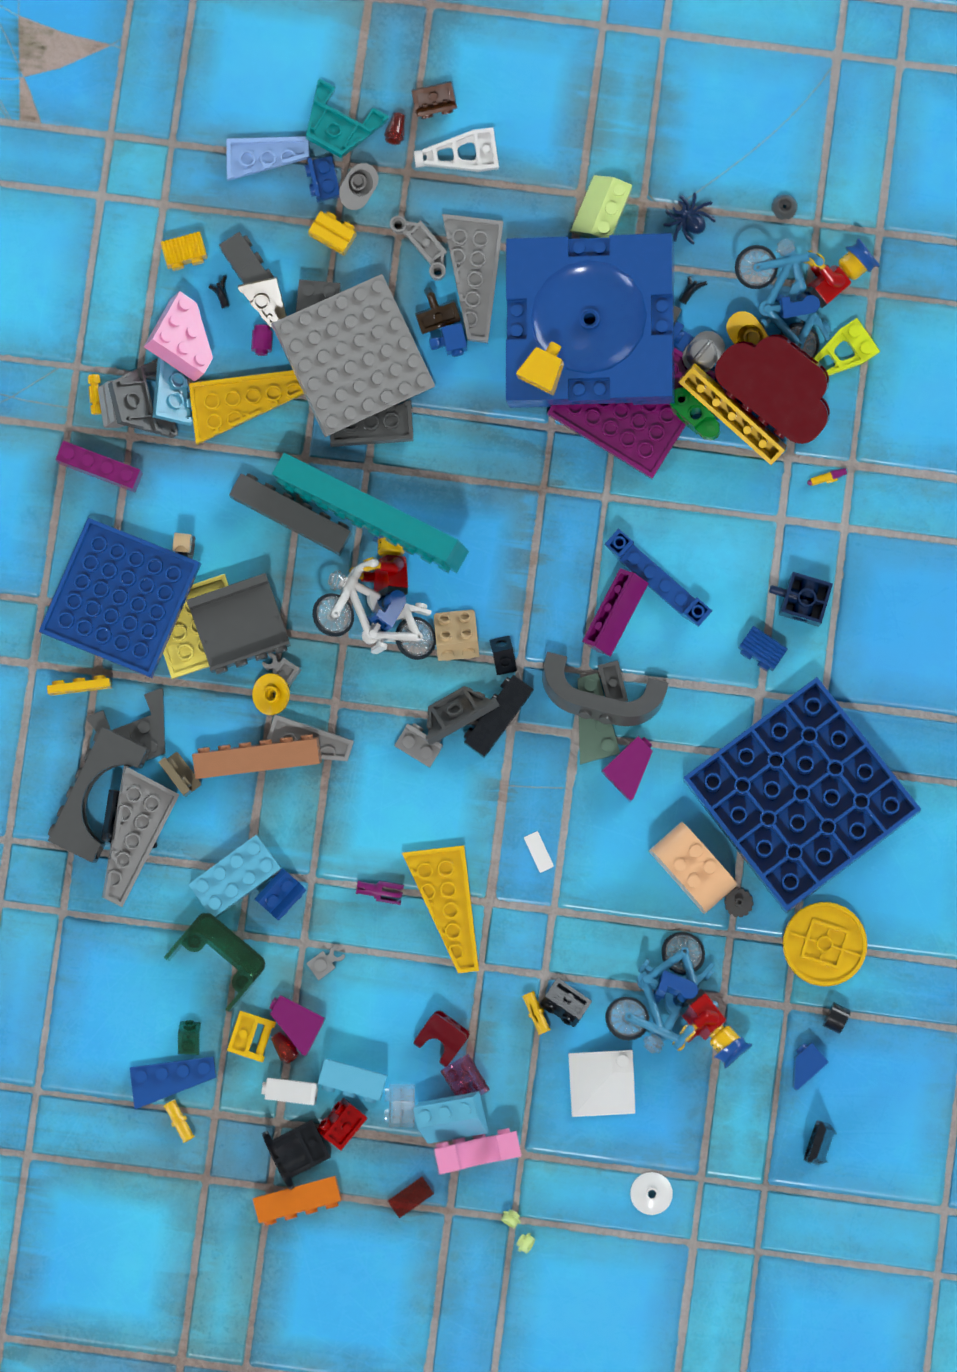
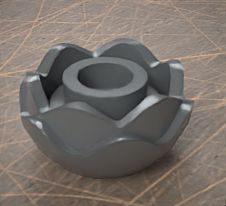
(784, 213)

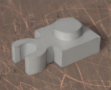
(283, 668)
(323, 964)

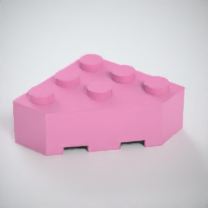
(181, 338)

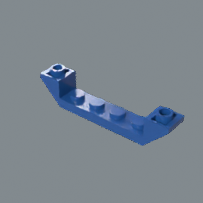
(658, 580)

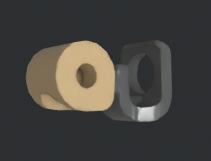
(184, 544)

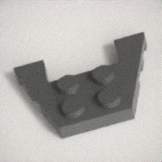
(133, 402)
(145, 731)

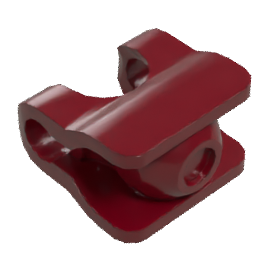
(446, 1030)

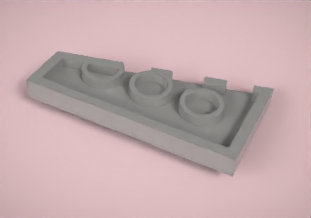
(331, 745)

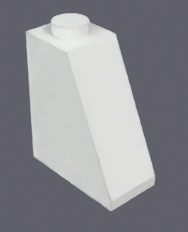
(290, 1091)

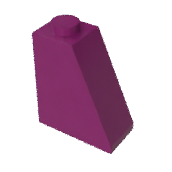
(629, 766)
(297, 1022)

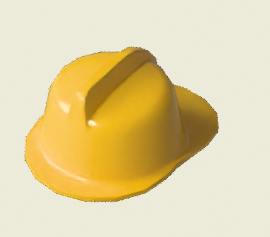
(745, 327)

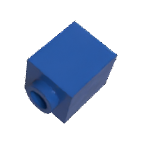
(452, 340)

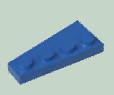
(165, 1079)

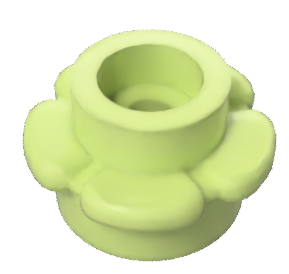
(511, 1218)
(525, 1243)

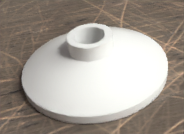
(641, 1187)

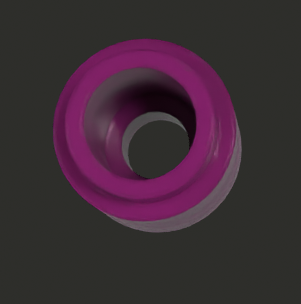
(262, 340)

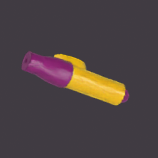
(829, 477)

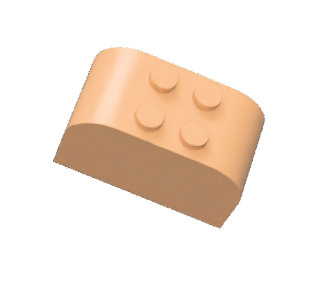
(693, 867)

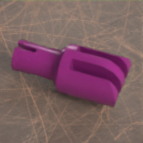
(377, 891)

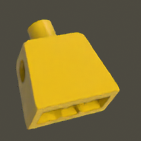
(542, 368)

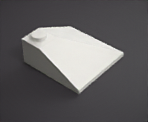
(602, 1083)

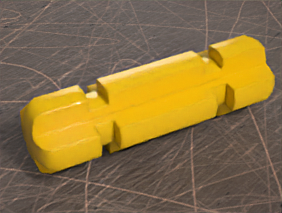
(94, 381)

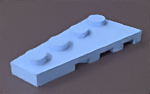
(256, 155)

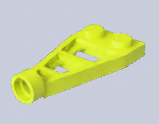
(858, 340)

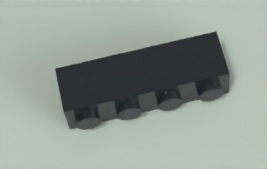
(495, 722)

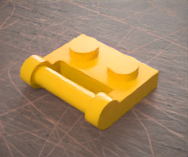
(244, 1034)

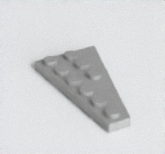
(475, 258)
(138, 822)

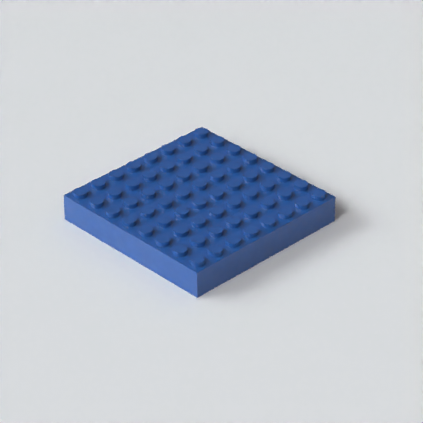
(801, 795)

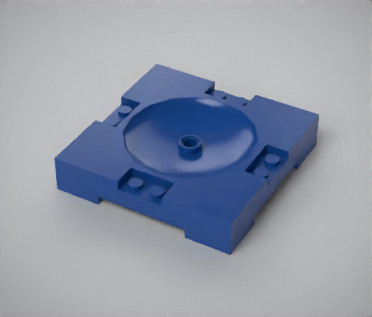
(617, 281)

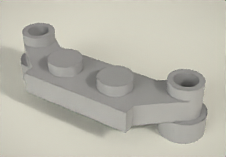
(424, 242)

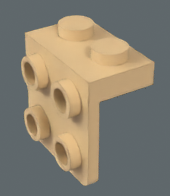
(456, 635)

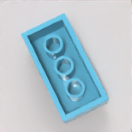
(235, 876)

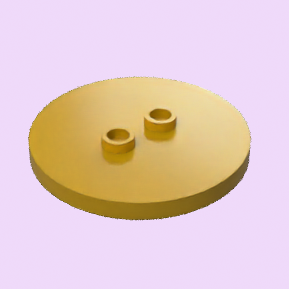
(824, 944)

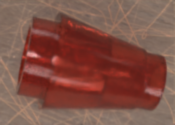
(395, 131)
(285, 1049)

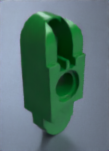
(706, 425)

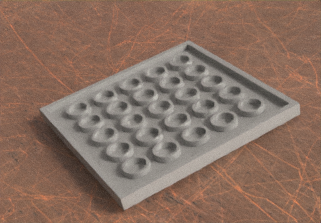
(353, 355)

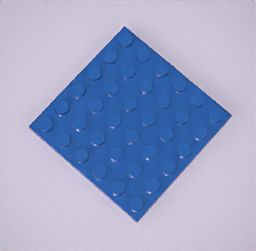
(120, 597)

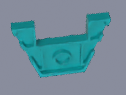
(336, 130)

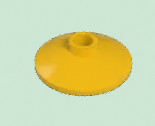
(263, 694)

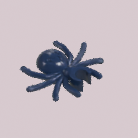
(689, 218)

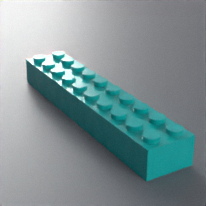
(370, 513)

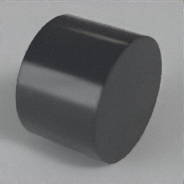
(836, 1018)

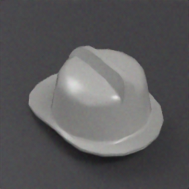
(358, 186)
(704, 350)

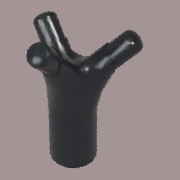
(691, 288)
(220, 291)

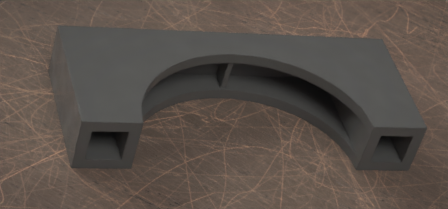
(72, 827)

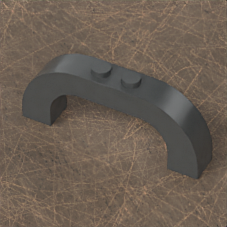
(596, 706)

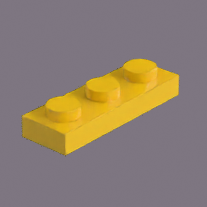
(79, 685)

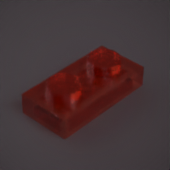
(410, 1197)

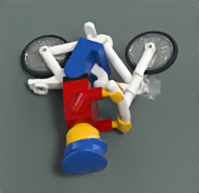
(335, 615)

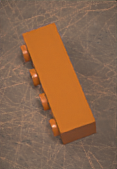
(302, 1198)

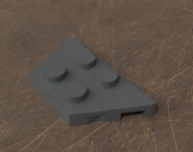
(456, 712)

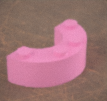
(476, 1151)

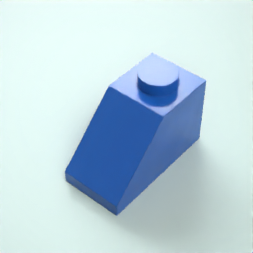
(806, 1064)

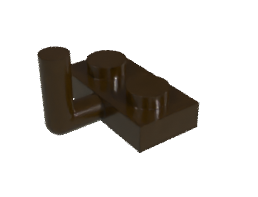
(437, 315)

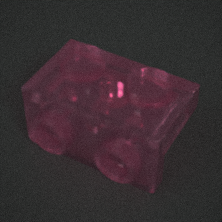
(464, 1077)

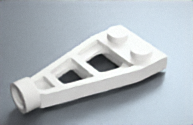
(485, 149)

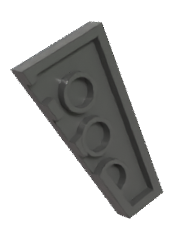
(387, 426)

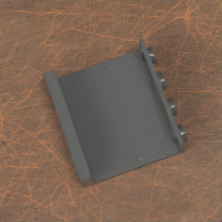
(239, 624)

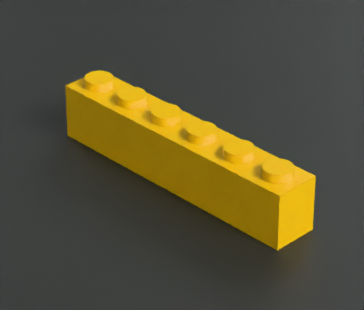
(732, 414)

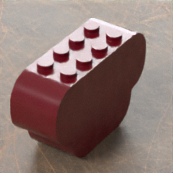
(778, 385)

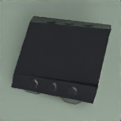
(819, 1143)

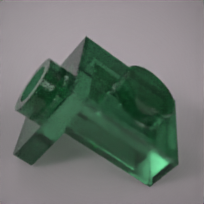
(189, 1037)

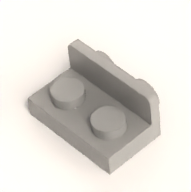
(414, 744)

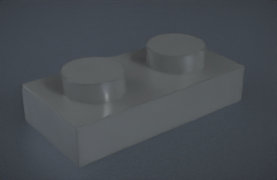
(612, 681)

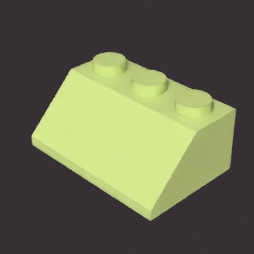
(602, 207)

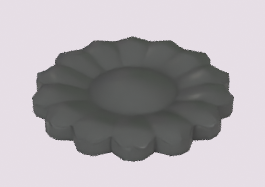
(738, 903)

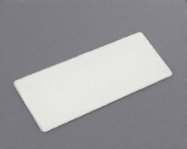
(538, 851)

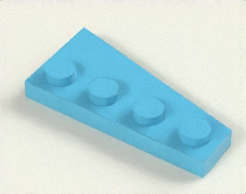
(171, 395)

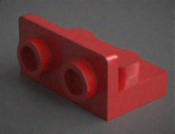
(341, 1124)

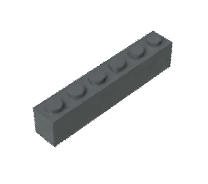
(290, 514)

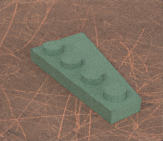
(595, 738)

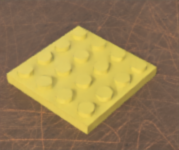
(184, 648)

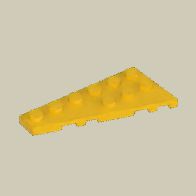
(233, 401)
(445, 890)

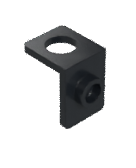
(503, 656)

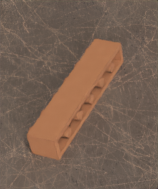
(256, 757)

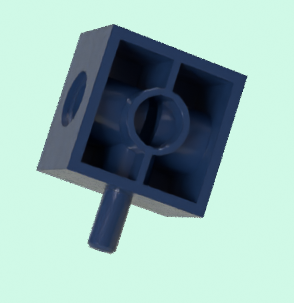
(804, 598)

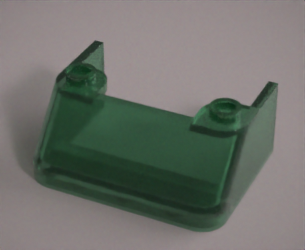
(211, 931)

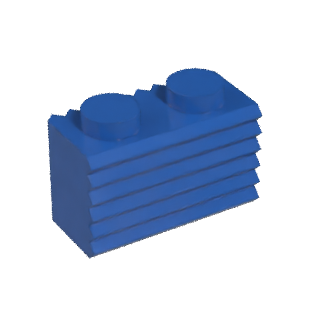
(762, 649)

